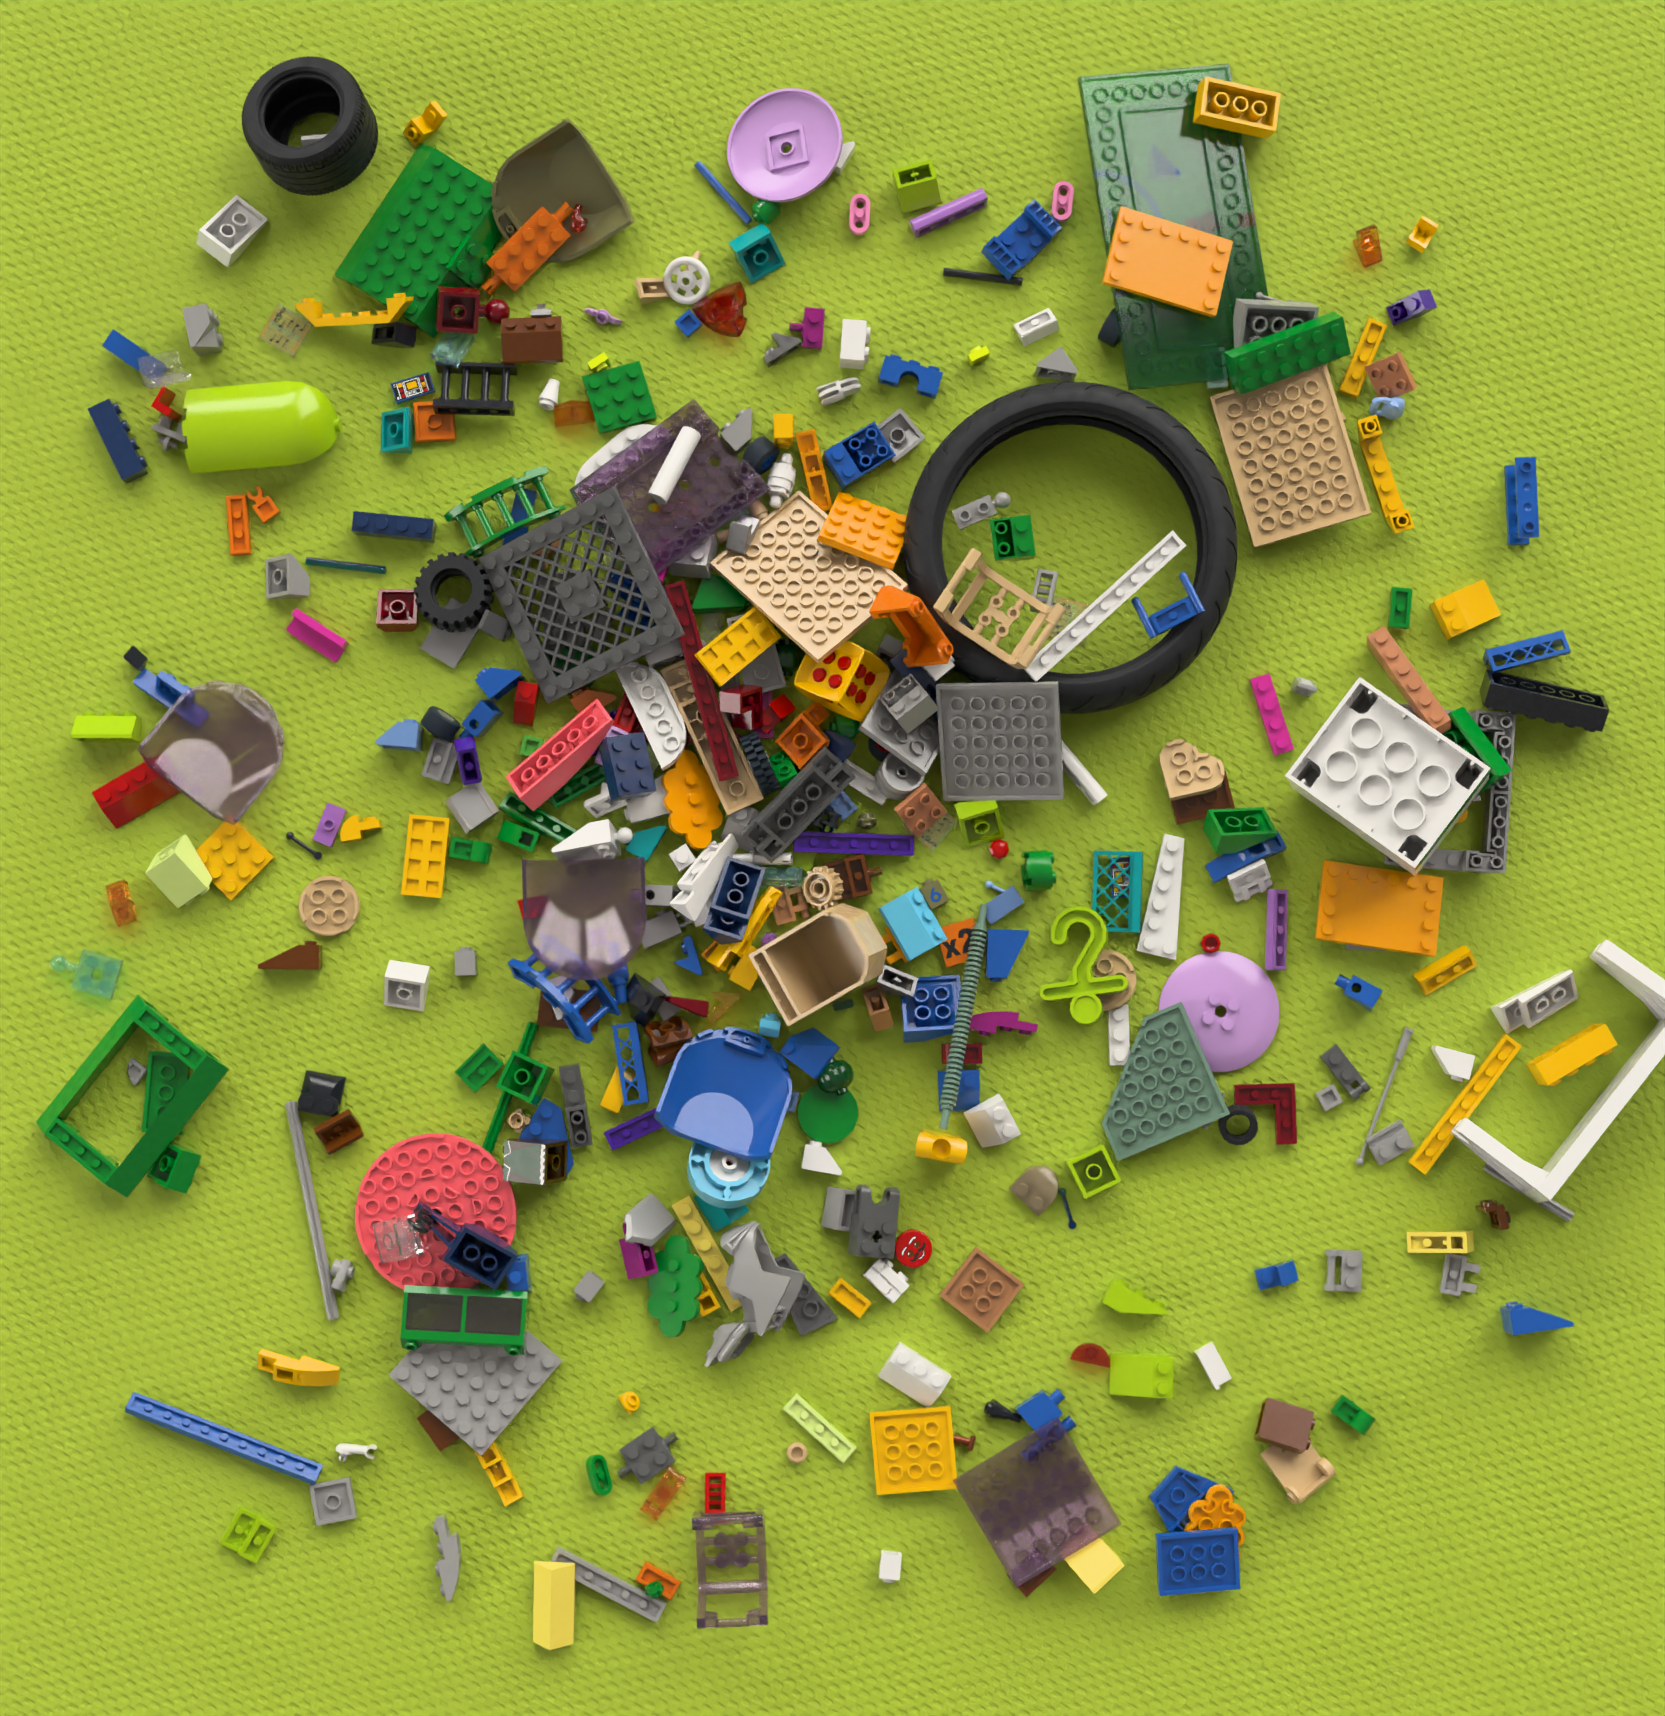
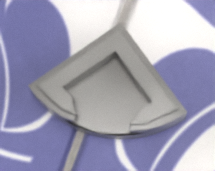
(136, 1071)

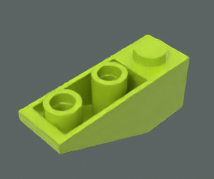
(1128, 1301)

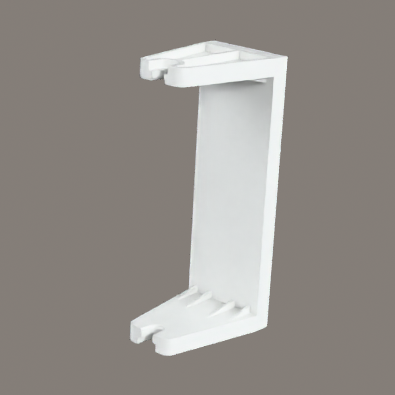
(1543, 1183)

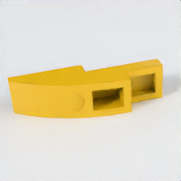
(298, 1372)

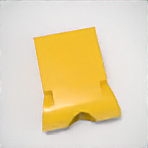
(941, 1147)

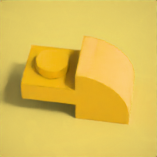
(353, 828)
(708, 1298)

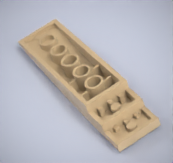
(733, 792)

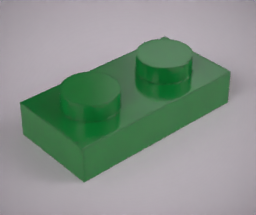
(1400, 608)

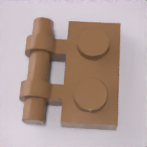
(784, 910)

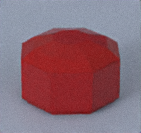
(999, 849)
(1210, 943)

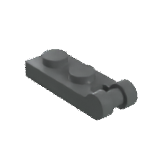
(1344, 1071)

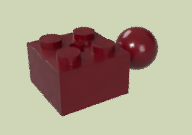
(466, 319)

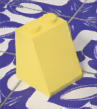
(1095, 1564)

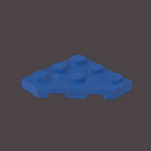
(549, 1124)

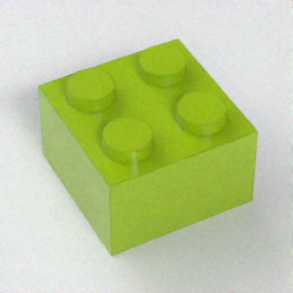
(1093, 1171)

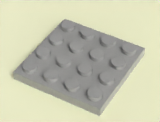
(915, 748)

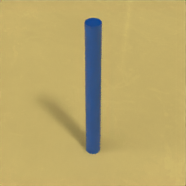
(723, 192)

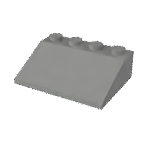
(1261, 318)

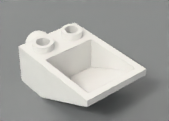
(593, 842)

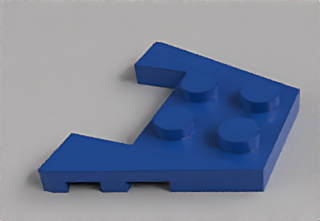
(1177, 1493)

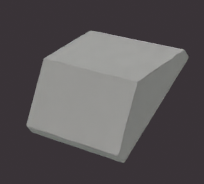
(900, 434)

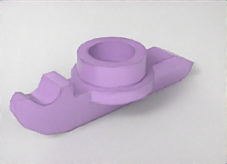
(603, 316)

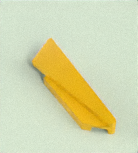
(762, 908)

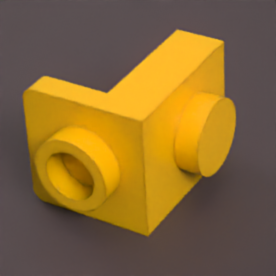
(1422, 234)

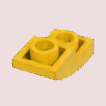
(613, 1097)

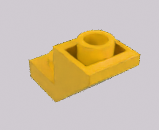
(425, 125)

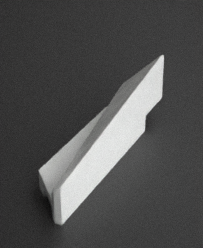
(702, 877)

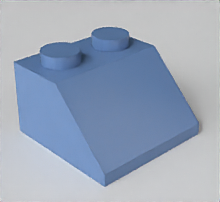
(403, 736)

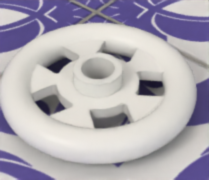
(693, 265)

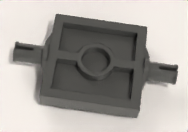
(647, 1455)

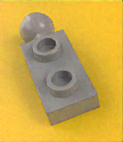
(980, 510)

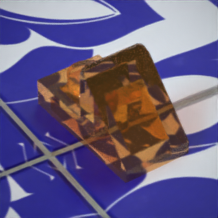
(1368, 245)

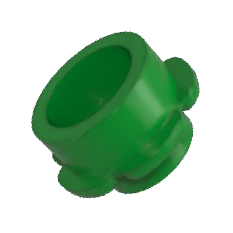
(654, 1589)

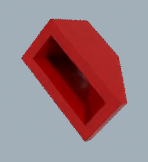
(525, 703)

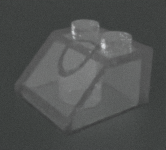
(397, 1239)

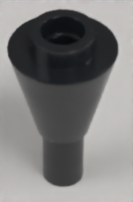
(997, 1411)

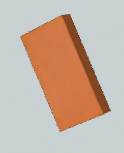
(650, 1573)

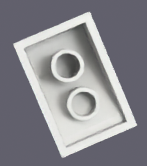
(231, 231)

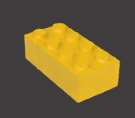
(1236, 107)
(1572, 1054)

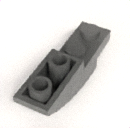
(576, 1105)

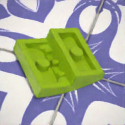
(248, 1534)

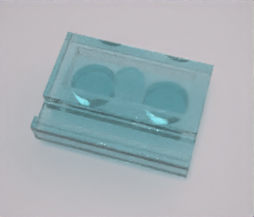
(452, 348)

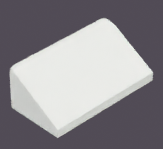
(1036, 327)

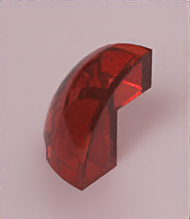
(723, 310)

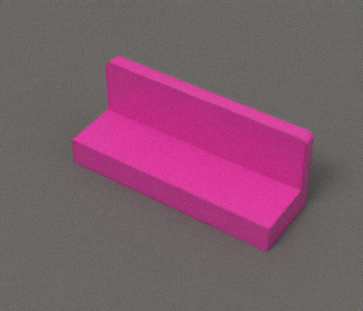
(317, 636)

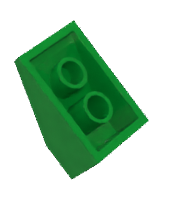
(1237, 828)

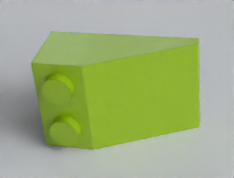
(1141, 1375)

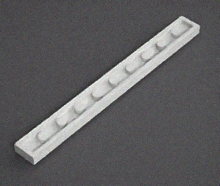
(1105, 605)

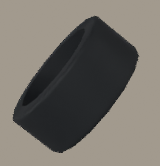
(1245, 1137)

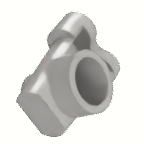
(342, 1271)

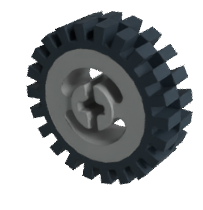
(759, 763)

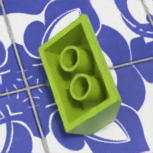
(107, 728)

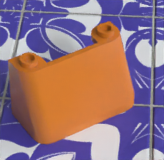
(923, 636)

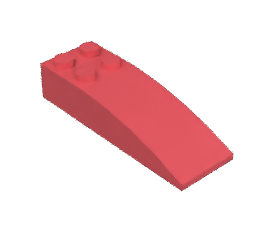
(560, 756)

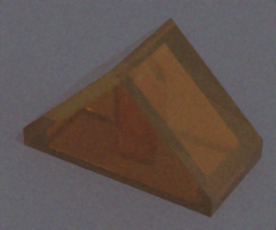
(573, 413)

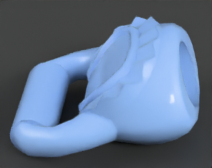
(1392, 407)

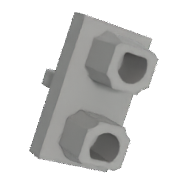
(163, 427)

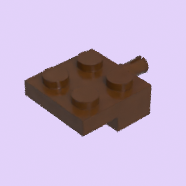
(855, 876)

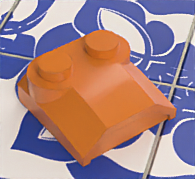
(802, 740)

